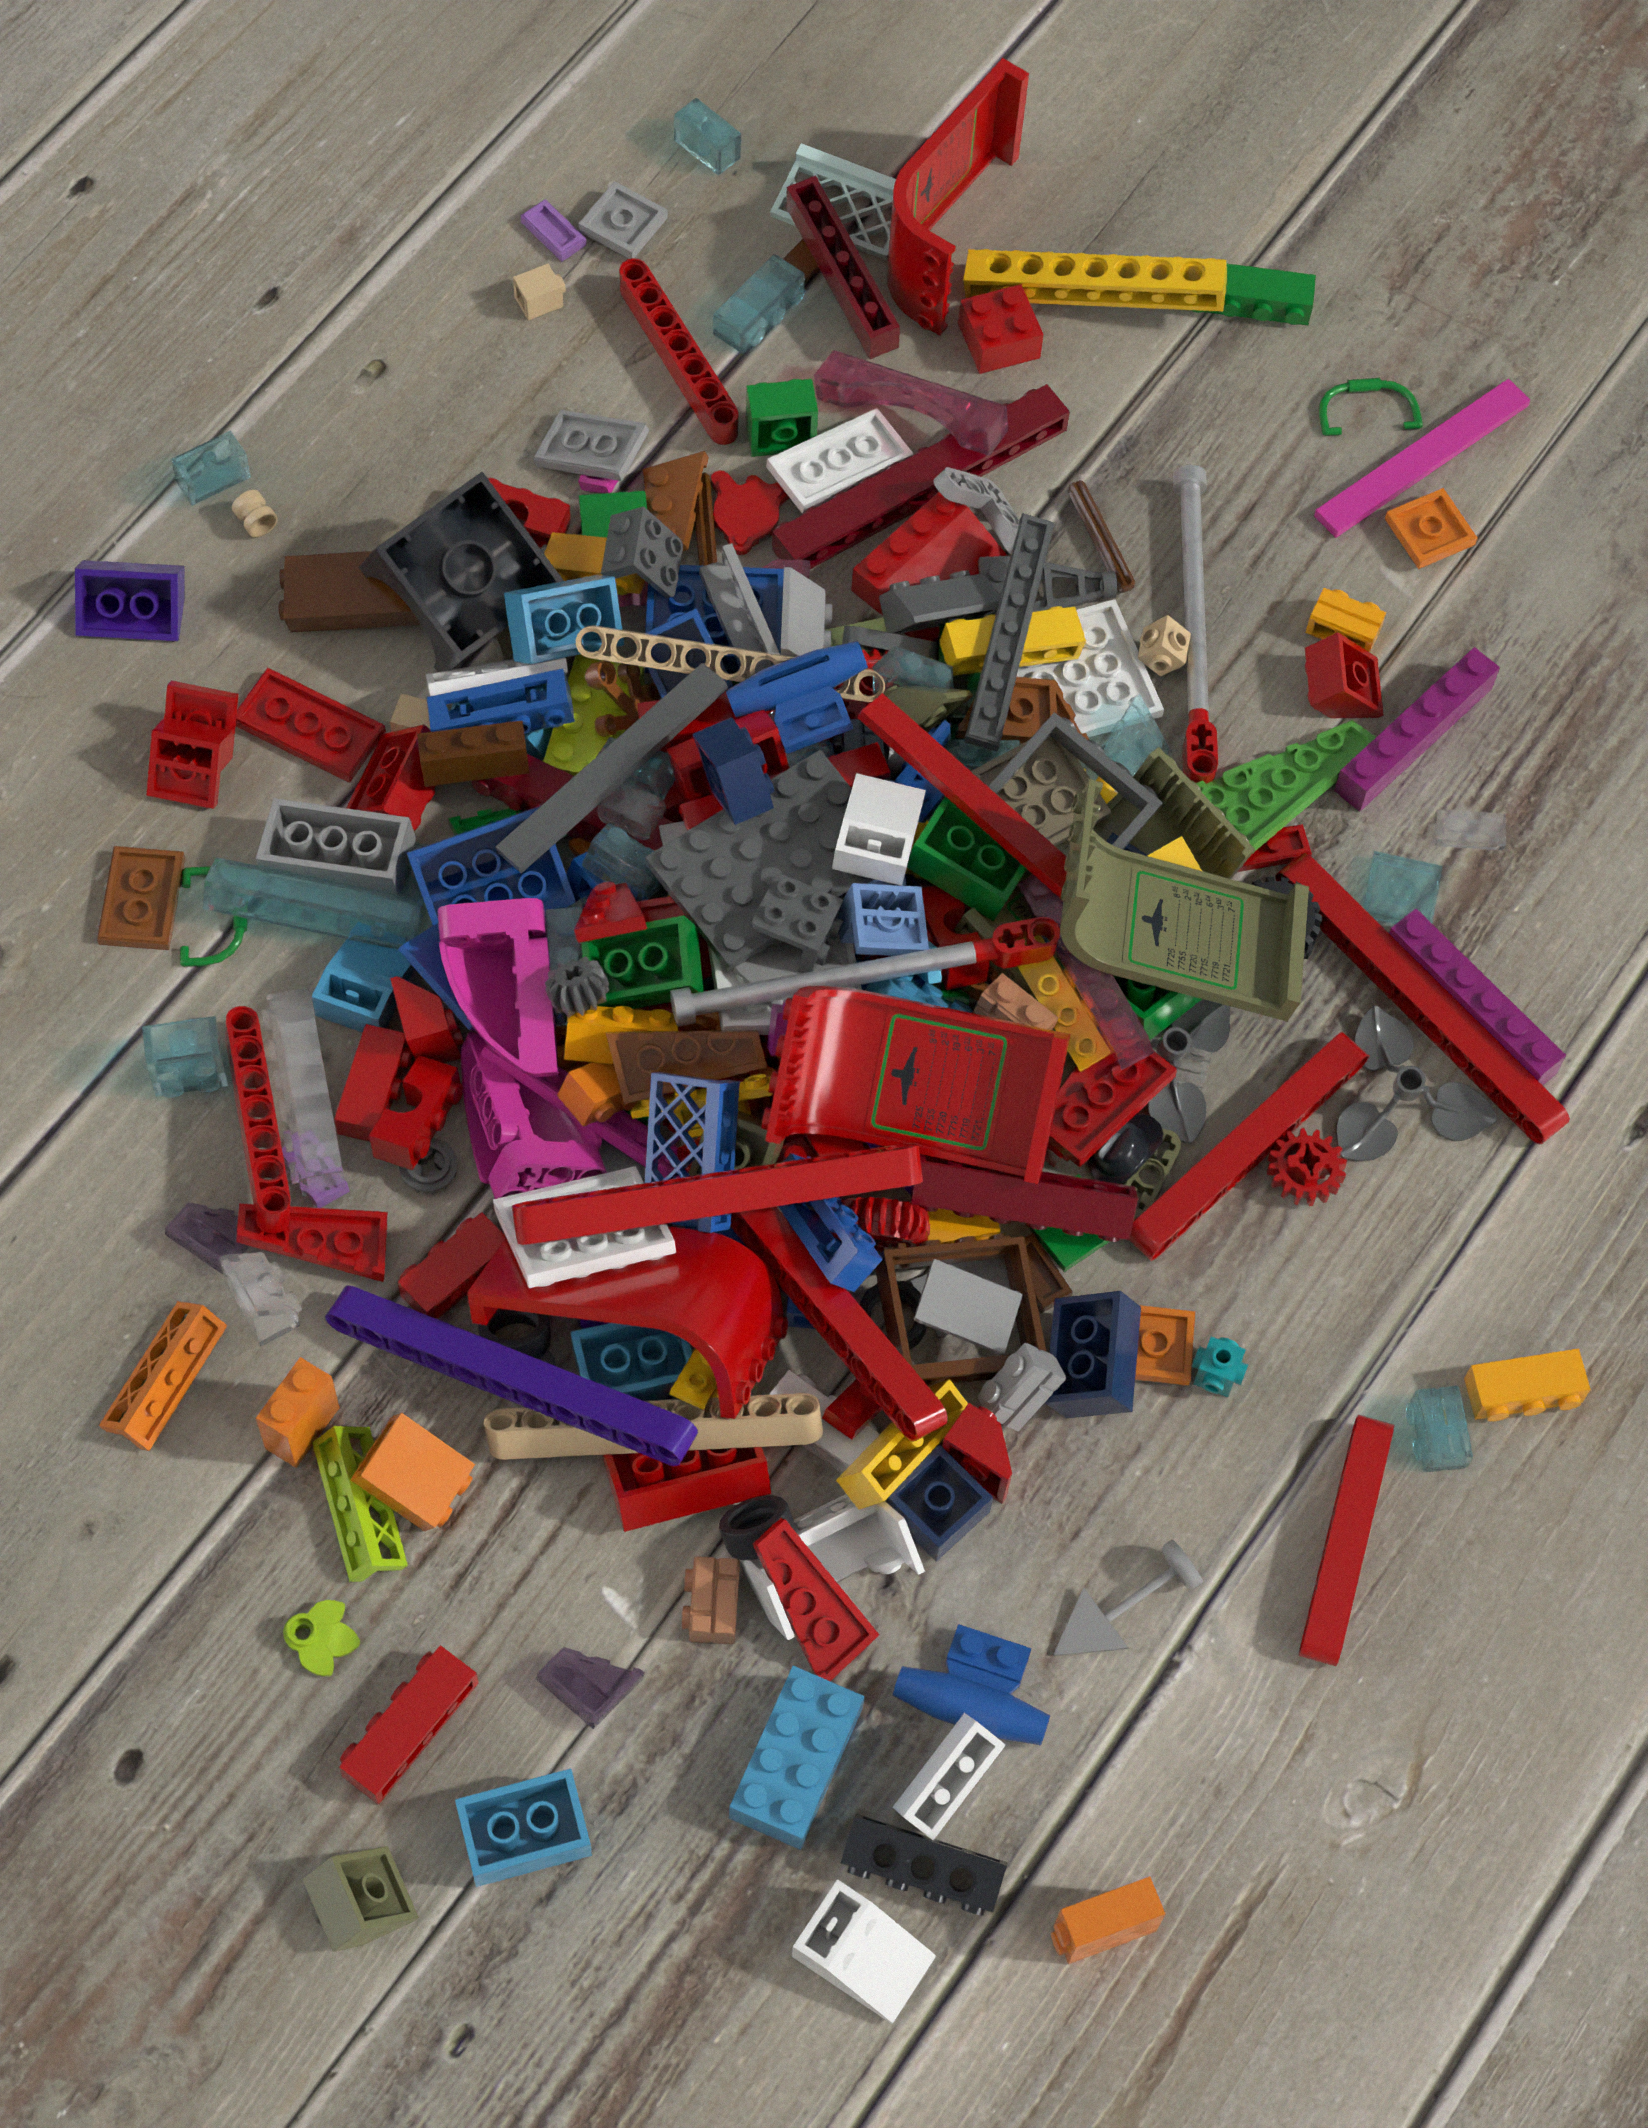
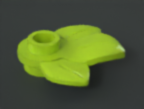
(327, 1637)

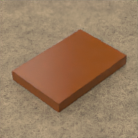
(141, 898)

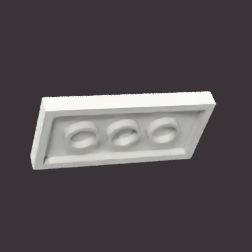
(837, 459)
(487, 673)

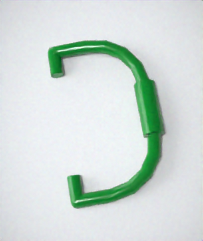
(1364, 385)
(239, 926)

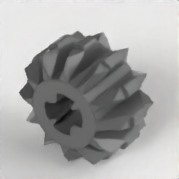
(577, 986)

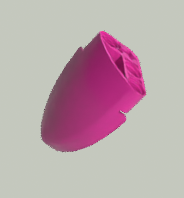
(498, 975)
(519, 1135)

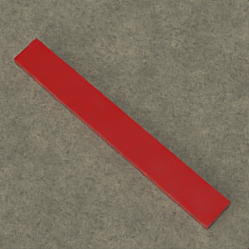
(966, 791)

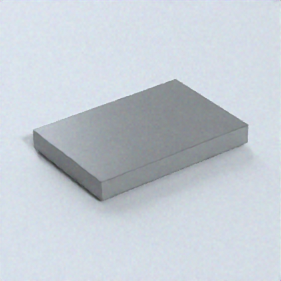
(591, 445)

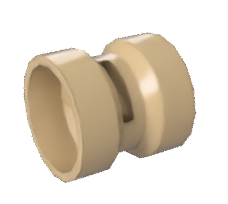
(256, 516)

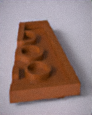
(686, 1053)

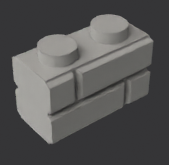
(1022, 1386)

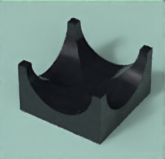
(458, 566)

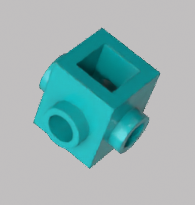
(1219, 1366)

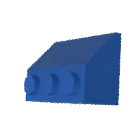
(425, 957)

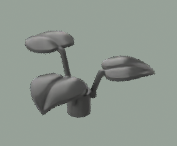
(1184, 1106)
(1366, 1133)

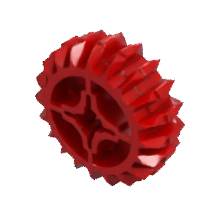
(890, 1221)

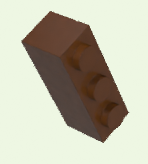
(473, 753)

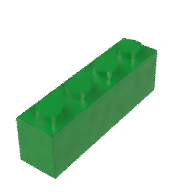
(1268, 295)

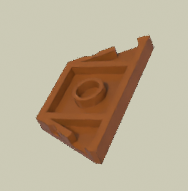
(1029, 709)

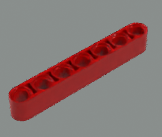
(679, 351)
(257, 1132)
(1346, 1540)

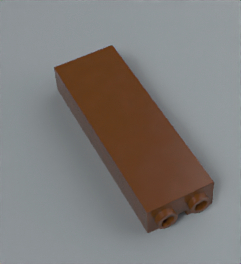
(334, 594)

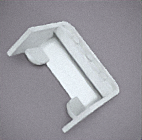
(844, 1544)

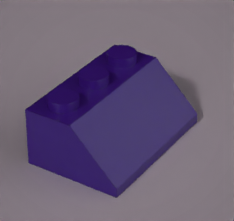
(129, 600)

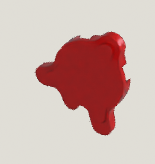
(746, 510)

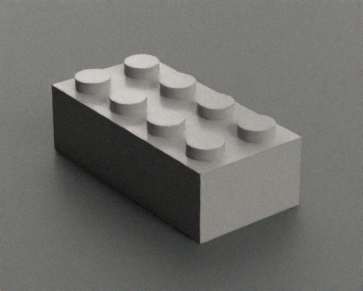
(337, 844)

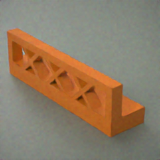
(166, 1375)

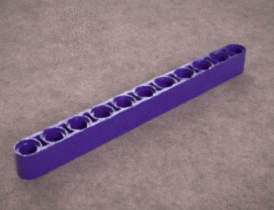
(512, 1375)

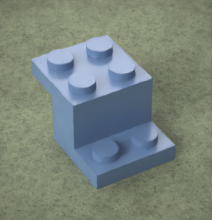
(884, 919)

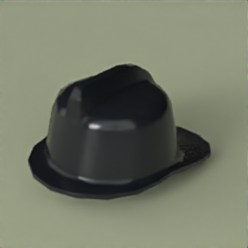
(1127, 1150)

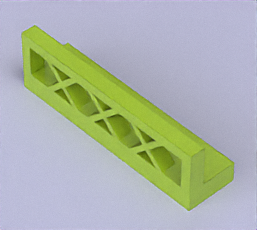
(350, 1505)

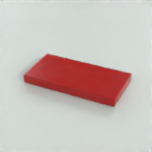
(309, 725)

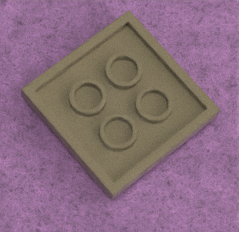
(1043, 788)

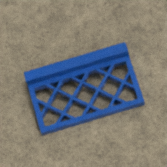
(719, 1125)

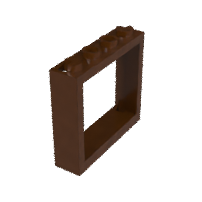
(962, 1250)

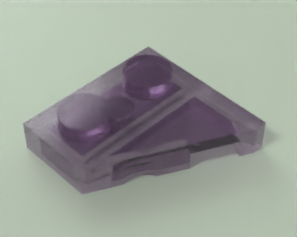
(206, 1233)
(588, 1683)

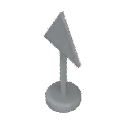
(1091, 1629)

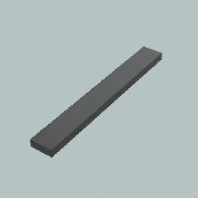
(1009, 632)
(611, 768)

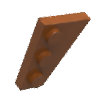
(673, 492)

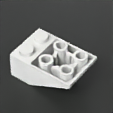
(878, 829)
(863, 1952)

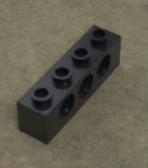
(985, 1870)

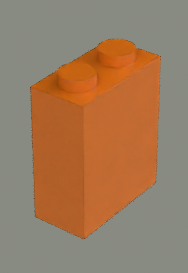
(298, 1412)
(414, 1473)
(1107, 1920)

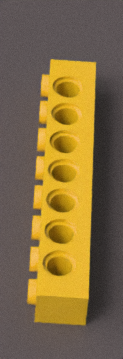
(1100, 279)

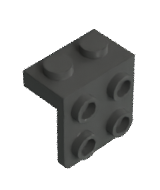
(643, 546)
(800, 918)

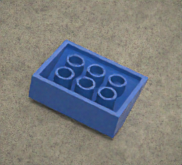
(691, 594)
(472, 871)

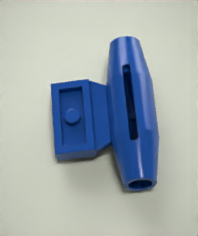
(802, 694)
(978, 1683)

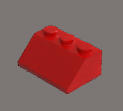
(394, 778)

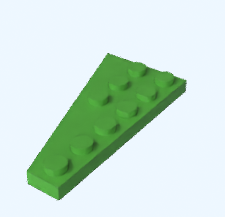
(1275, 789)

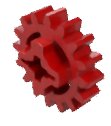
(1295, 1175)

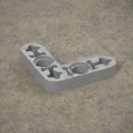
(980, 494)

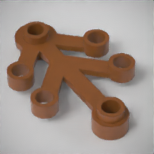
(603, 677)

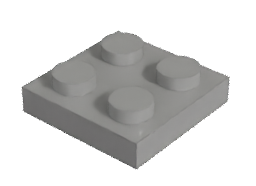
(623, 220)

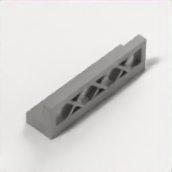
(737, 606)

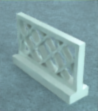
(849, 177)

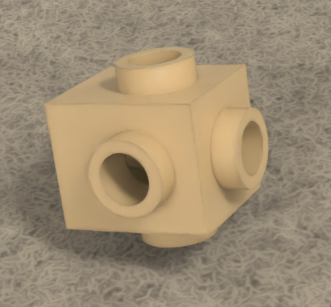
(1164, 645)

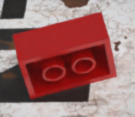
(689, 768)

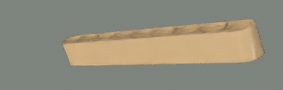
(713, 653)
(760, 1423)

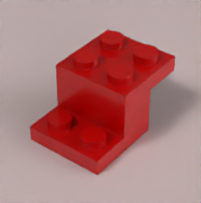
(192, 744)

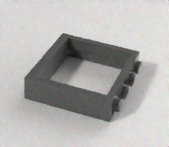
(1093, 757)

